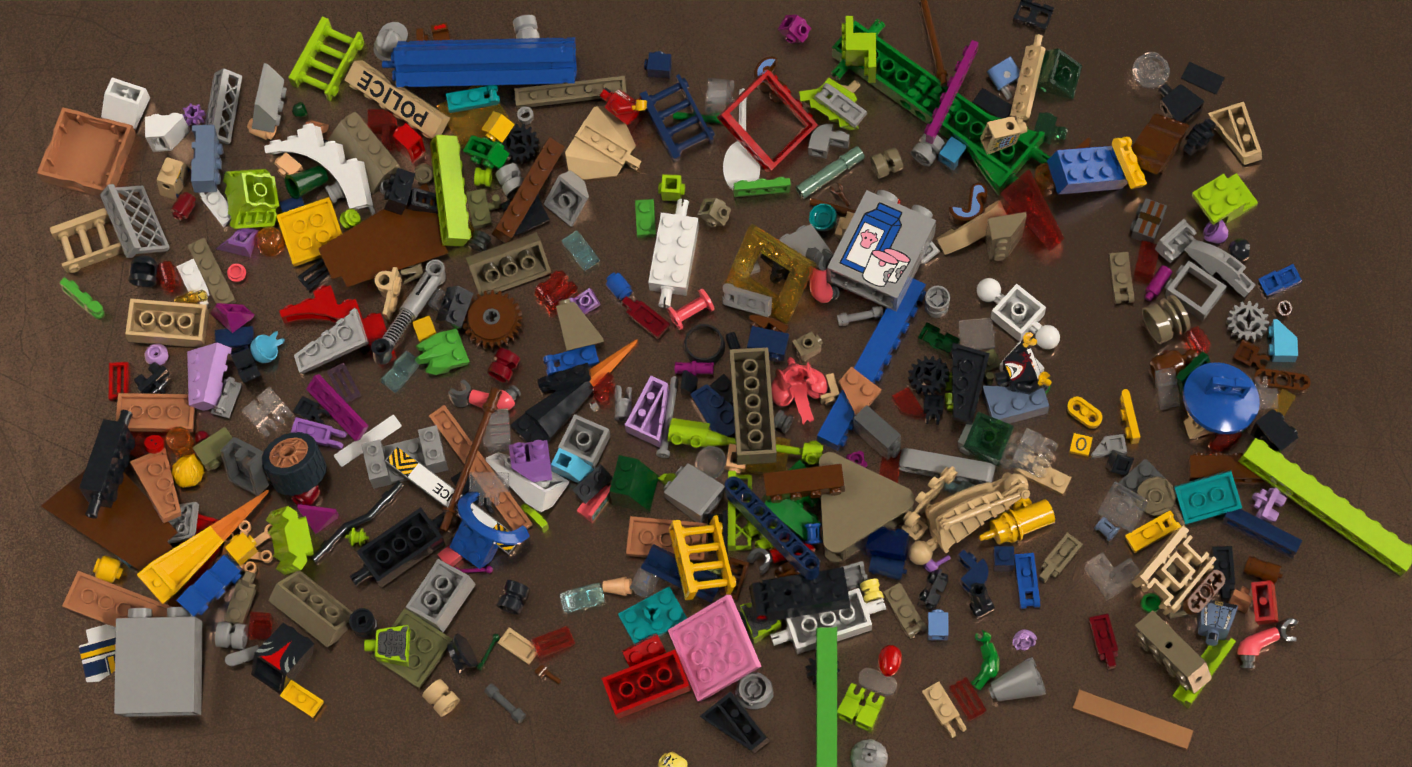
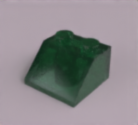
(1059, 74)
(988, 438)

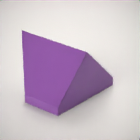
(240, 242)

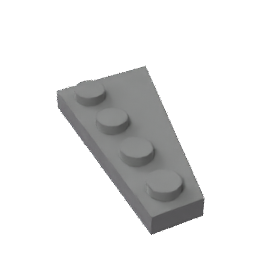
(339, 340)

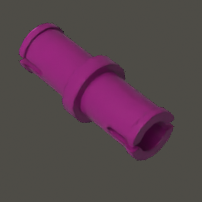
(694, 367)

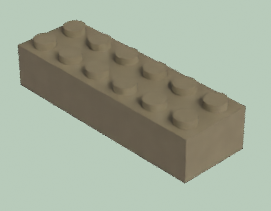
(752, 406)

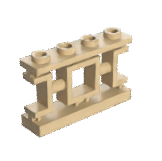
(1163, 559)

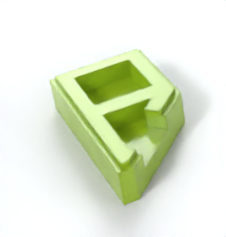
(535, 517)

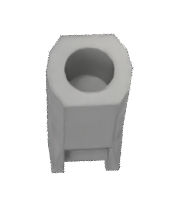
(239, 657)

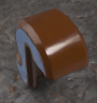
(770, 64)
(961, 216)

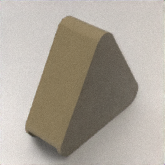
(862, 509)

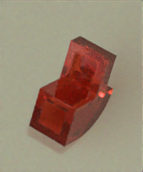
(383, 123)

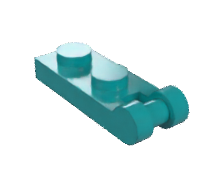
(472, 98)

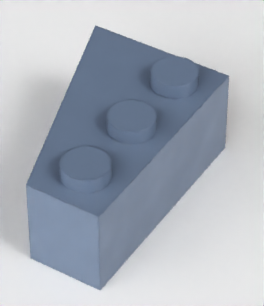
(206, 159)

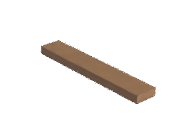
(1133, 720)

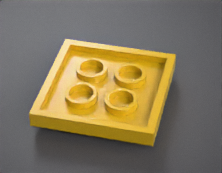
(309, 229)

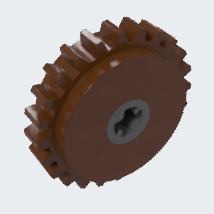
(494, 306)

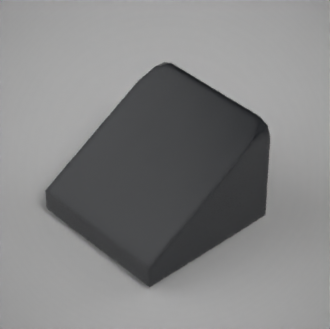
(688, 383)
(1119, 462)

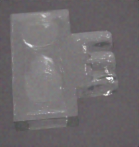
(1267, 397)
(489, 485)

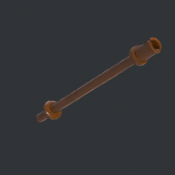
(489, 408)

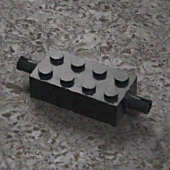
(107, 463)
(399, 548)

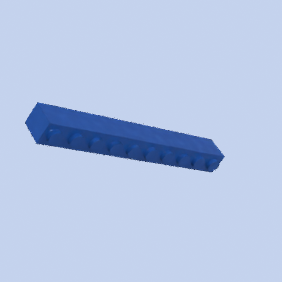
(871, 363)

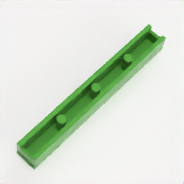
(826, 697)

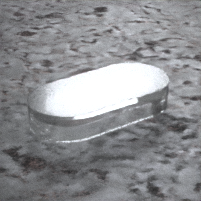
(877, 682)

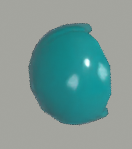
(823, 217)

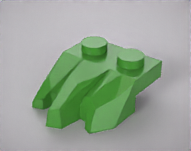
(442, 352)

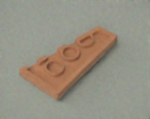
(157, 481)

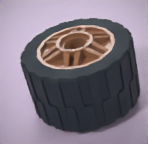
(294, 463)

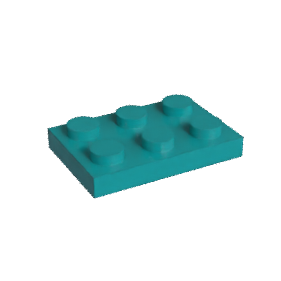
(1208, 497)

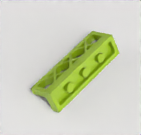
(732, 536)
(1213, 657)

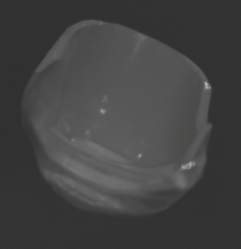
(711, 461)

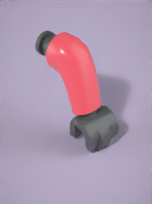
(818, 285)
(477, 398)
(1254, 643)

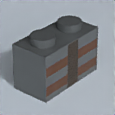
(1148, 221)

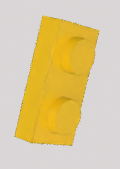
(302, 699)

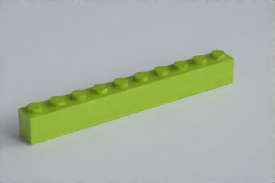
(1328, 506)

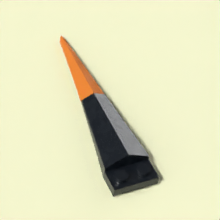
(552, 413)

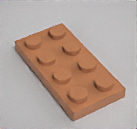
(156, 411)
(649, 531)

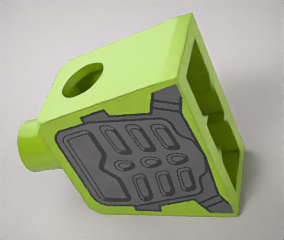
(756, 630)
(391, 645)

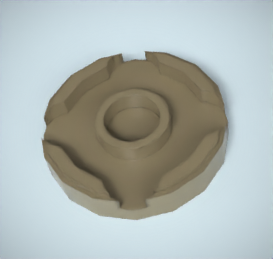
(1159, 494)

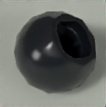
(1239, 249)

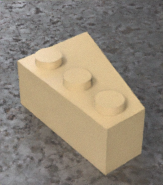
(1237, 131)

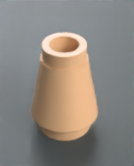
(618, 586)

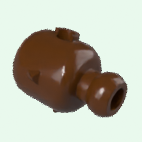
(1172, 358)

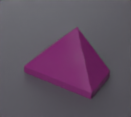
(318, 517)

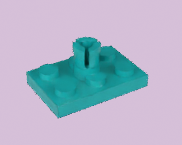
(652, 615)

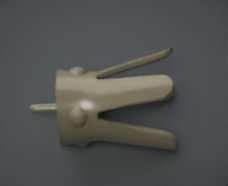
(416, 269)

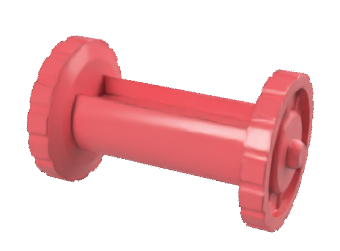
(690, 309)

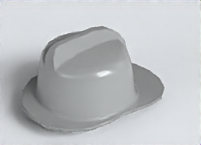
(388, 39)

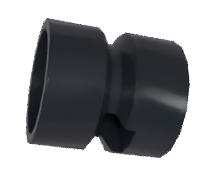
(513, 596)
(363, 623)

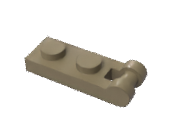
(1121, 277)
(904, 610)

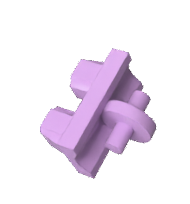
(1265, 503)

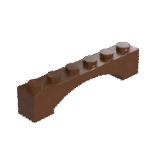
(528, 190)

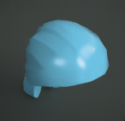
(265, 348)

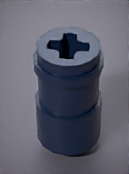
(887, 567)

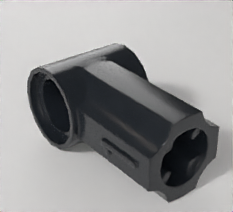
(980, 600)

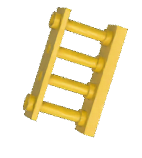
(687, 568)

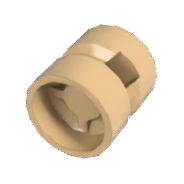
(443, 700)

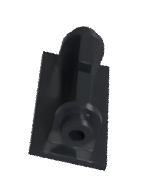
(592, 484)
(935, 581)

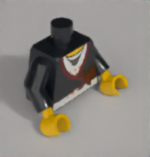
(1022, 369)

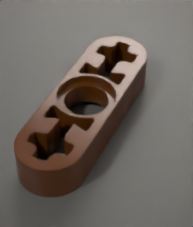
(1288, 375)
(1196, 594)

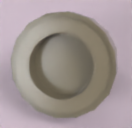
(423, 173)

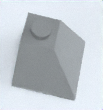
(567, 197)

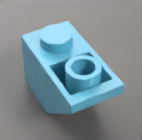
(1283, 343)
(570, 466)

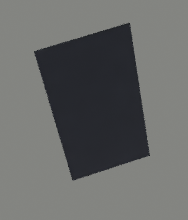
(1202, 77)

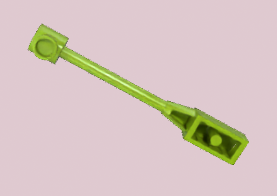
(699, 435)

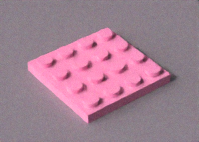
(714, 648)

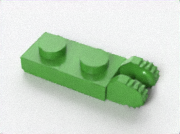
(82, 299)

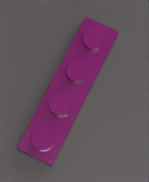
(337, 407)

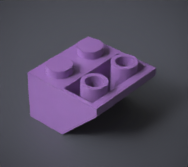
(531, 460)

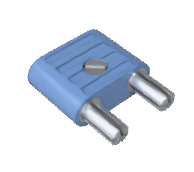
(1003, 75)

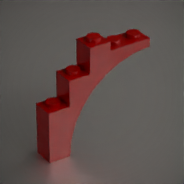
(326, 308)

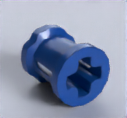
(813, 533)

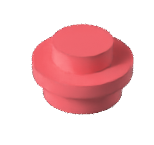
(236, 272)

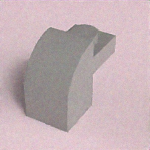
(824, 137)

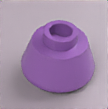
(1216, 233)

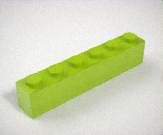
(450, 190)

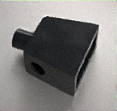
(1179, 103)

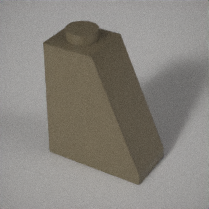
(575, 326)

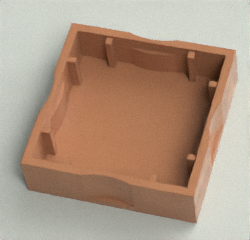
(86, 152)

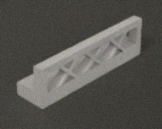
(217, 101)

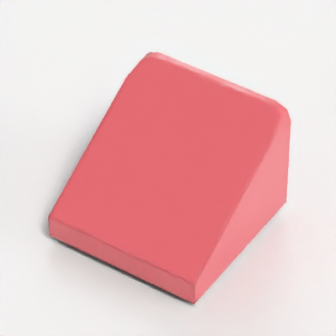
(450, 556)

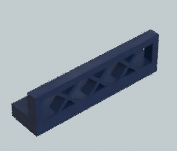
(1263, 532)
(664, 565)

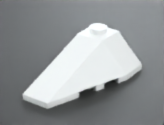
(539, 494)

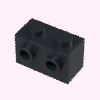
(399, 191)

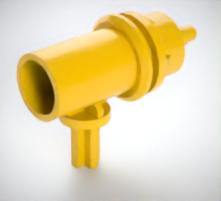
(1025, 518)

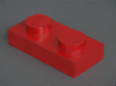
(643, 650)

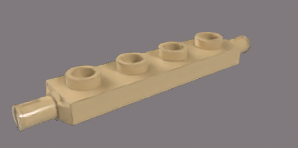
(1028, 80)

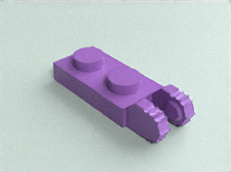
(319, 432)

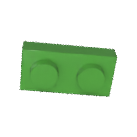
(645, 218)

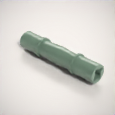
(830, 172)

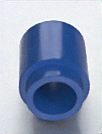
(618, 286)

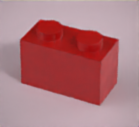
(409, 143)
(1264, 602)

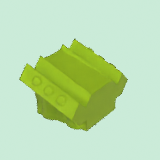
(808, 98)
(251, 198)
(290, 539)

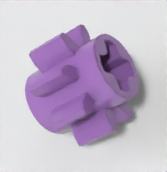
(196, 110)

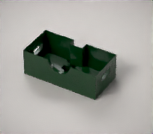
(937, 341)

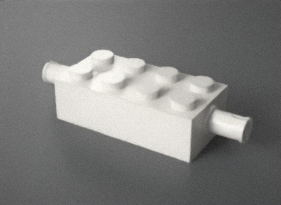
(673, 254)
(849, 623)

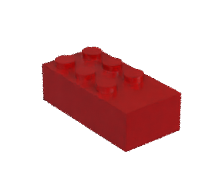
(646, 684)

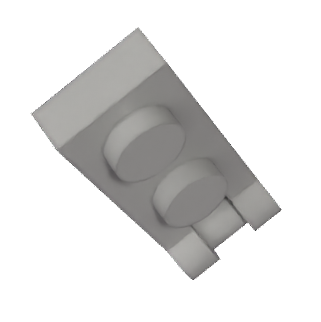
(841, 105)
(746, 300)

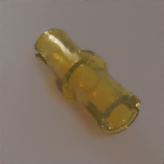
(192, 297)

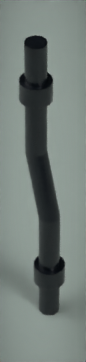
(327, 545)

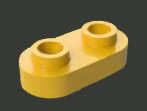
(1085, 412)

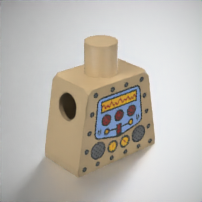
(1001, 134)

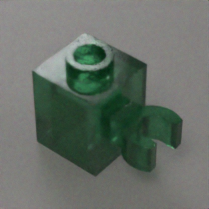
(1046, 123)

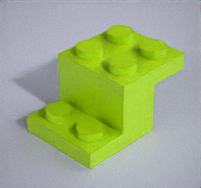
(859, 49)
(1224, 198)

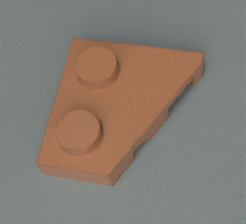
(858, 390)

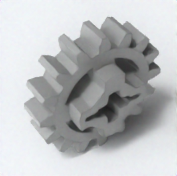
(1236, 322)

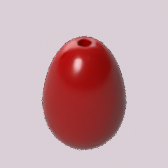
(889, 660)

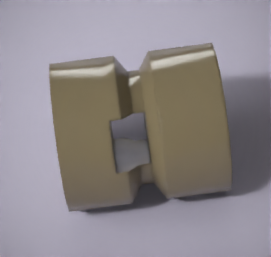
(880, 165)

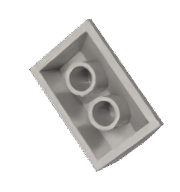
(268, 100)
(441, 595)

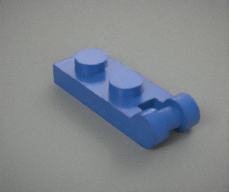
(571, 359)
(1027, 579)

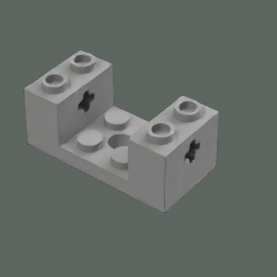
(425, 449)

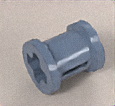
(1107, 528)

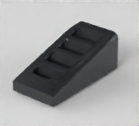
(417, 205)

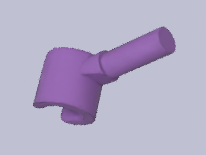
(931, 565)

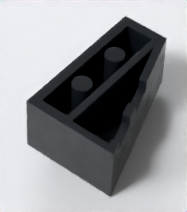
(736, 722)

